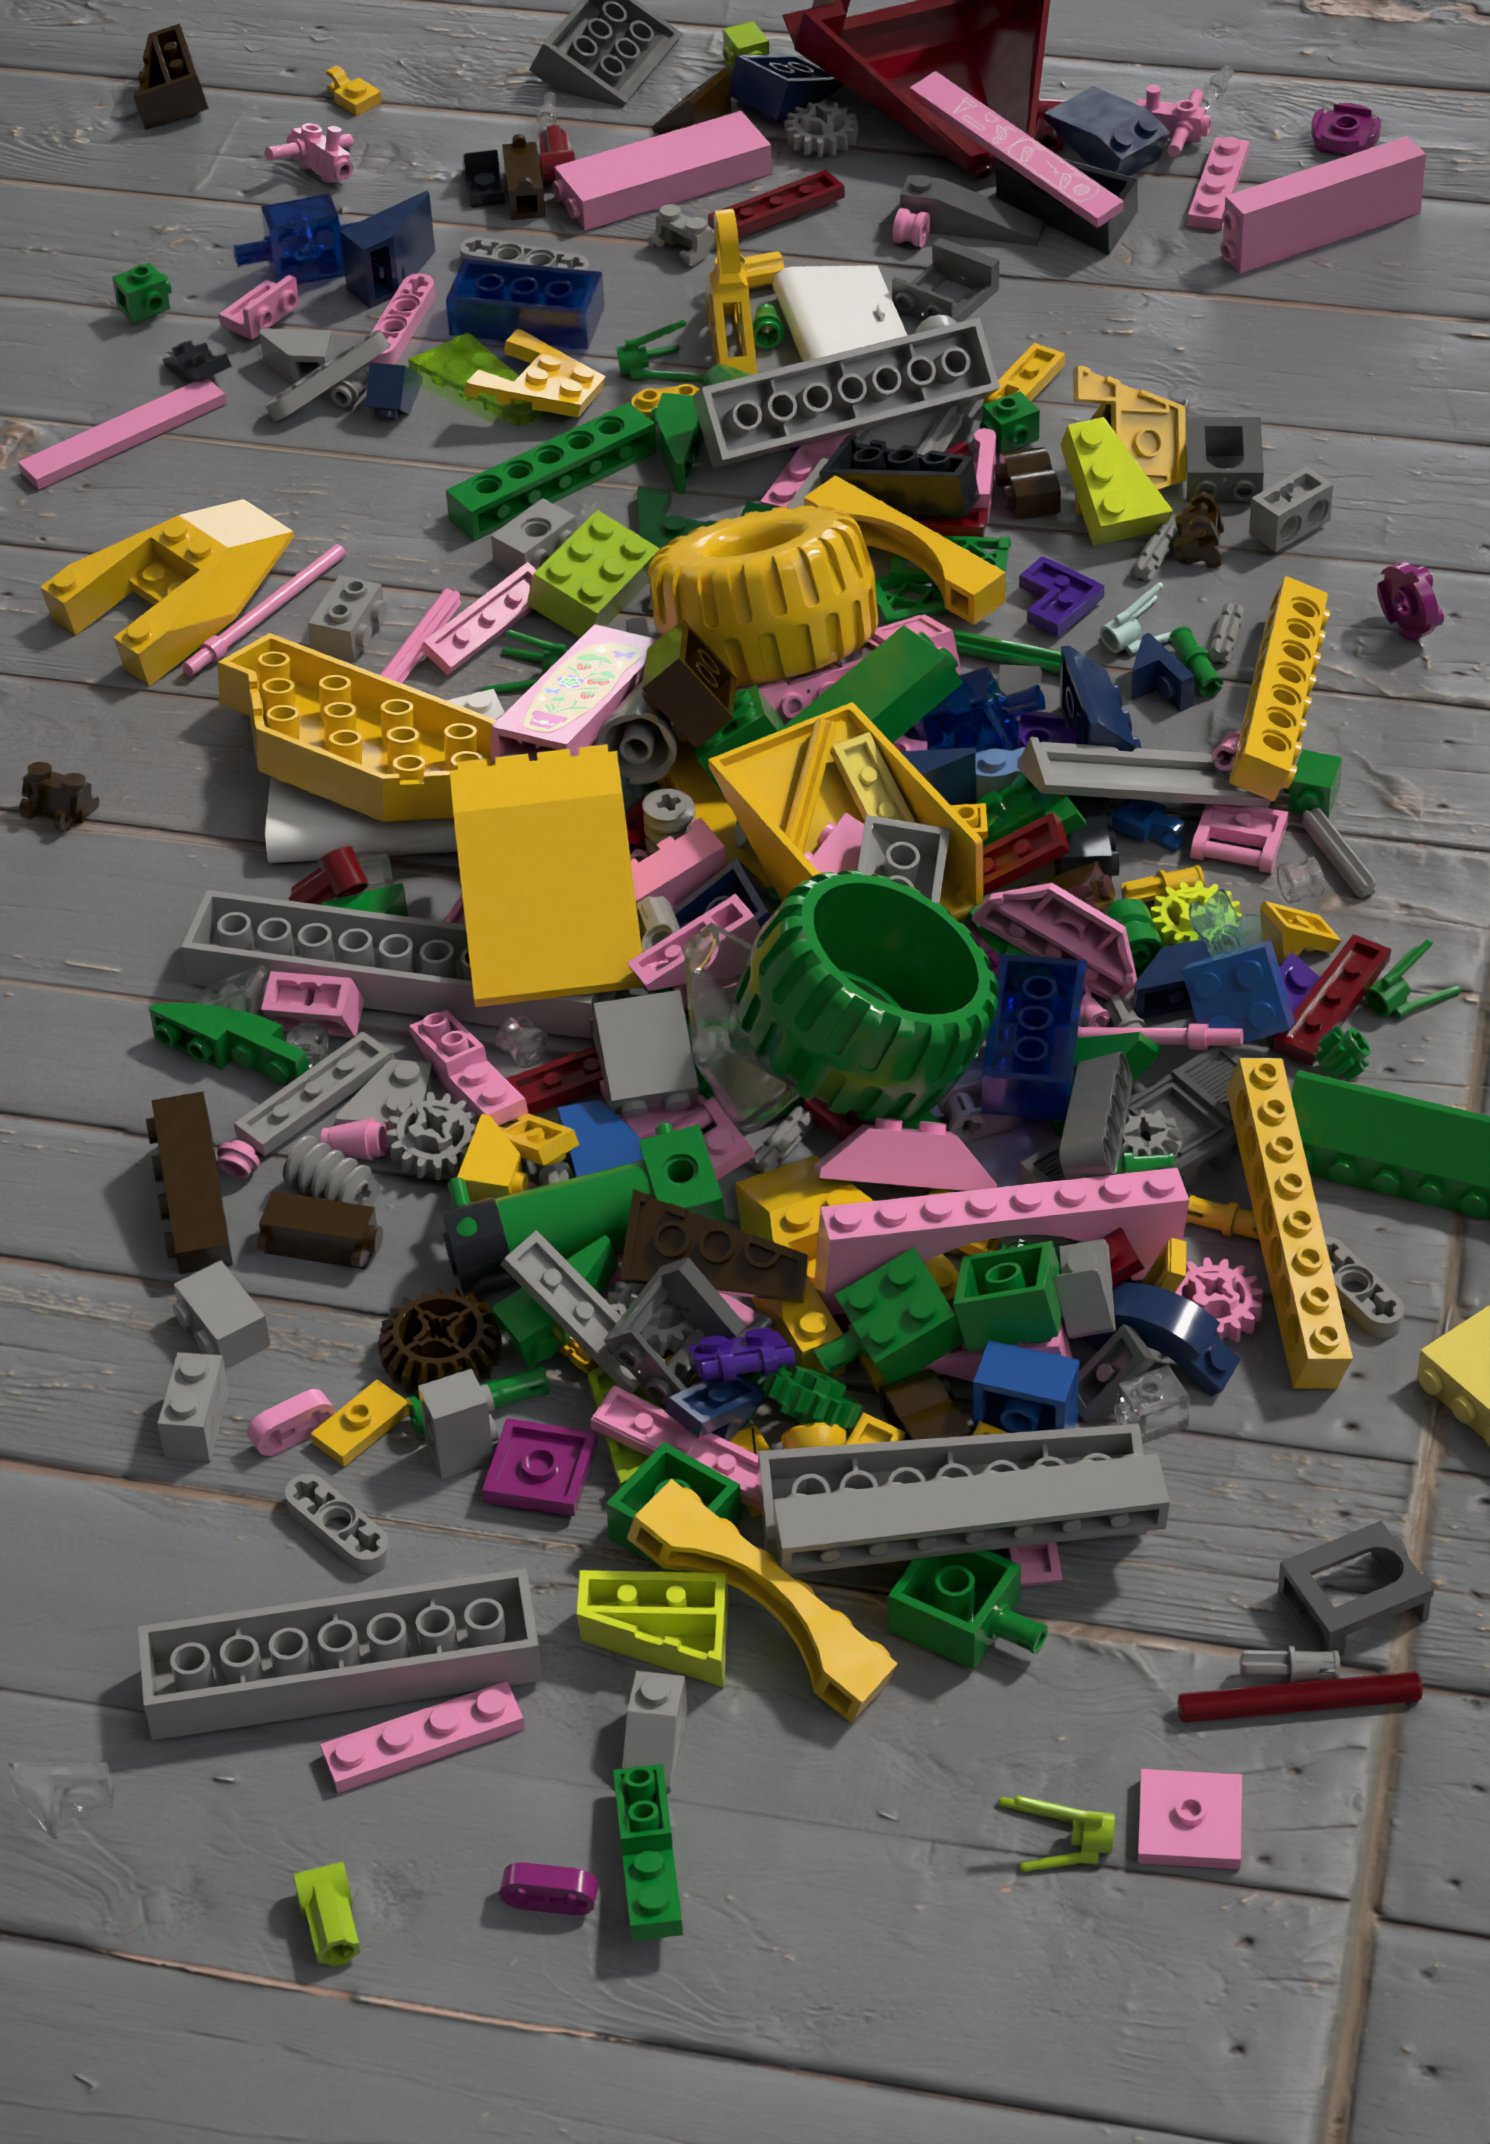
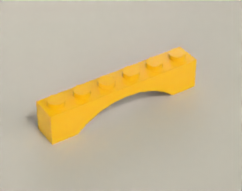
(966, 581)
(689, 1537)

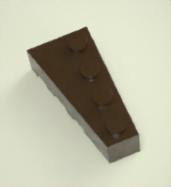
(191, 1182)

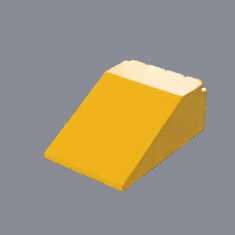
(761, 788)
(545, 875)

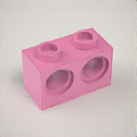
(313, 999)

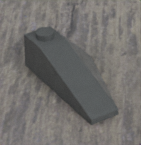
(967, 213)

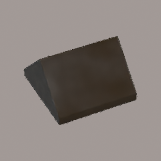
(702, 104)

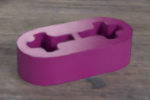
(548, 1888)

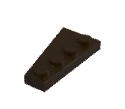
(725, 1256)

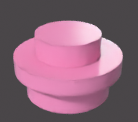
(237, 1159)

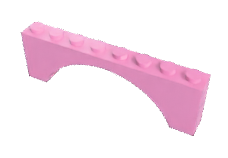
(869, 1234)

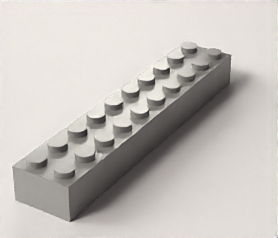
(391, 958)

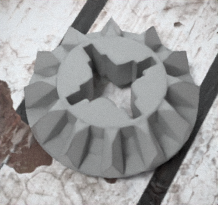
(1163, 1131)

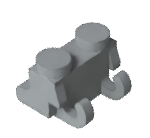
(677, 228)

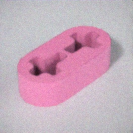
(289, 1422)

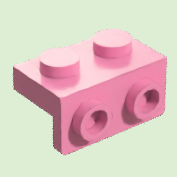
(261, 307)

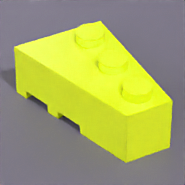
(1110, 484)
(658, 1618)

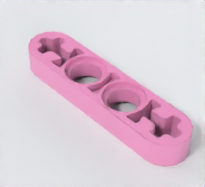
(405, 321)

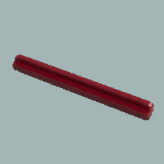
(1299, 1696)

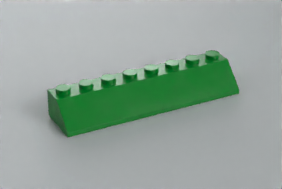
(1394, 1143)

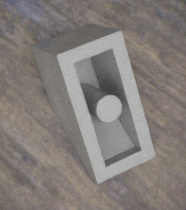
(655, 1722)

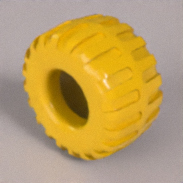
(770, 590)

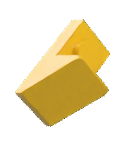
(1295, 930)

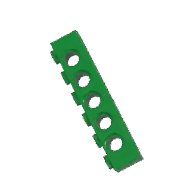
(551, 470)

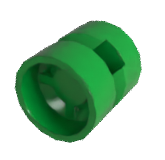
(1140, 930)

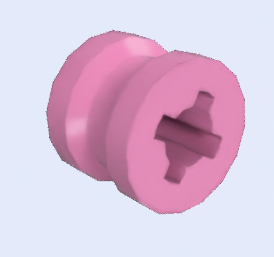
(911, 227)

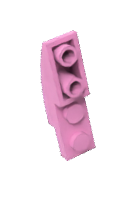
(464, 1069)

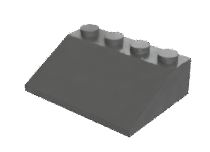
(604, 50)

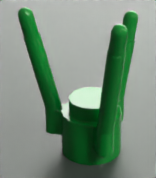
(634, 357)
(548, 659)
(1391, 991)

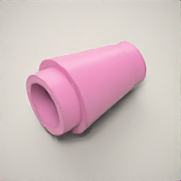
(358, 1139)

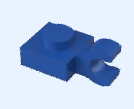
(1148, 818)

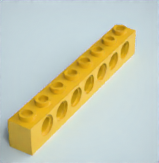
(1280, 690)
(1288, 1224)

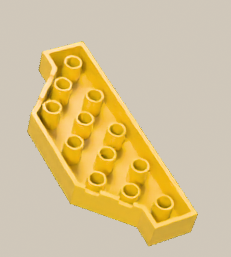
(350, 730)

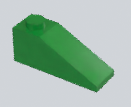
(677, 436)
(529, 1327)

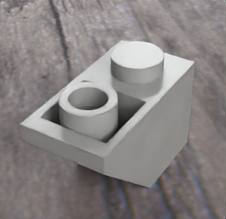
(296, 351)

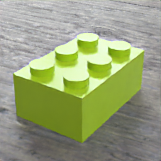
(592, 575)

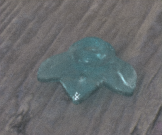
(1222, 927)

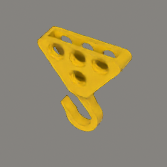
(729, 294)

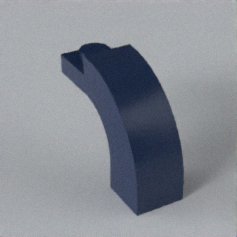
(1174, 1329)

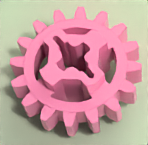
(1219, 1291)

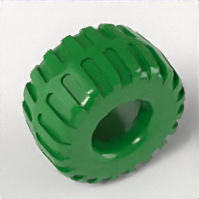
(866, 995)

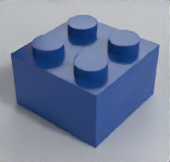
(1240, 992)
(1025, 1389)

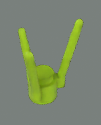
(1089, 1830)

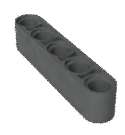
(1096, 1117)

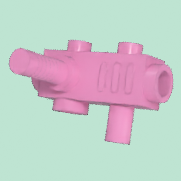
(1183, 120)
(316, 151)

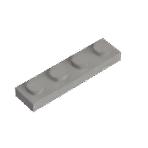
(312, 1093)
(569, 1302)

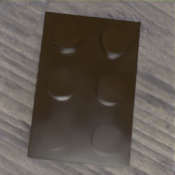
(688, 685)

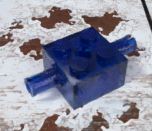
(298, 240)
(977, 715)

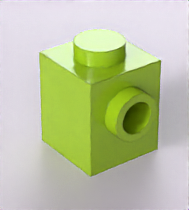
(743, 40)

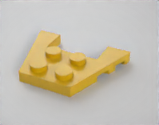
(550, 382)
(1143, 421)

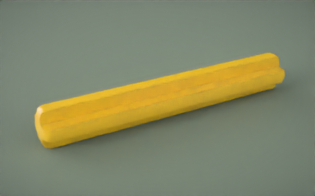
(810, 782)

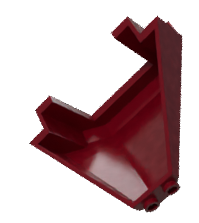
(978, 45)

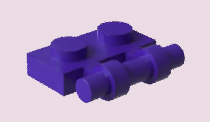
(726, 1358)

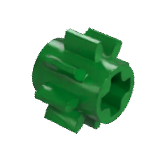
(1343, 1053)

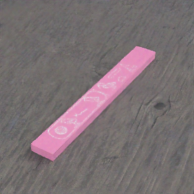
(1017, 149)

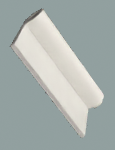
(836, 308)
(311, 826)

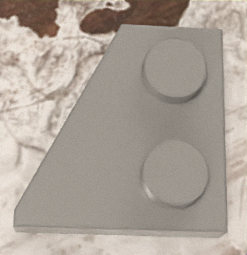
(388, 1089)

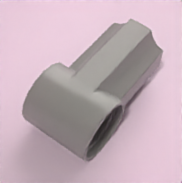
(655, 920)

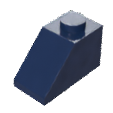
(391, 389)
(1162, 984)

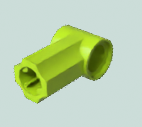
(326, 1903)

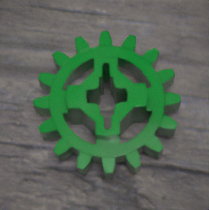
(812, 1397)

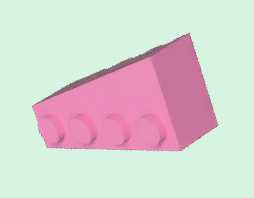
(679, 865)

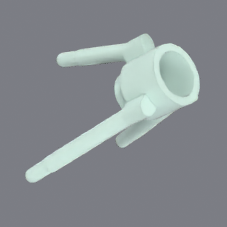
(1124, 628)

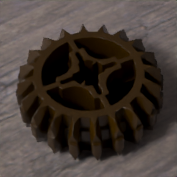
(440, 1334)

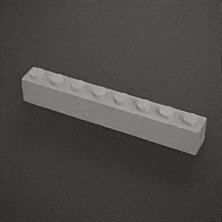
(970, 1513)

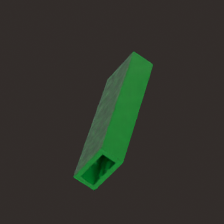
(893, 684)

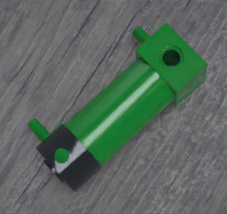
(578, 1209)

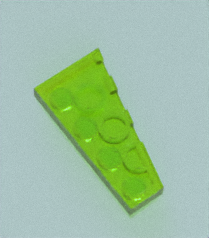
(458, 361)

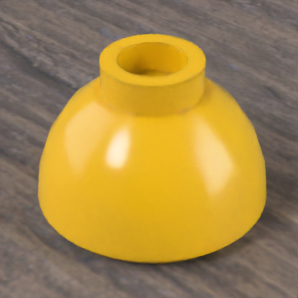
(813, 1436)

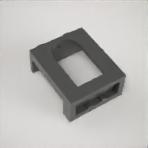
(950, 263)
(1224, 438)
(696, 1302)
(1330, 1624)

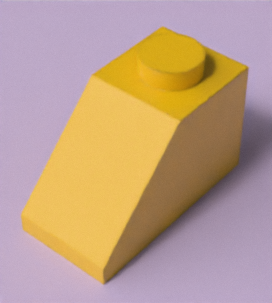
(492, 1163)

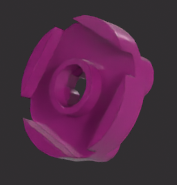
(1345, 129)
(1409, 600)

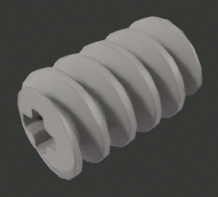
(666, 815)
(328, 1174)

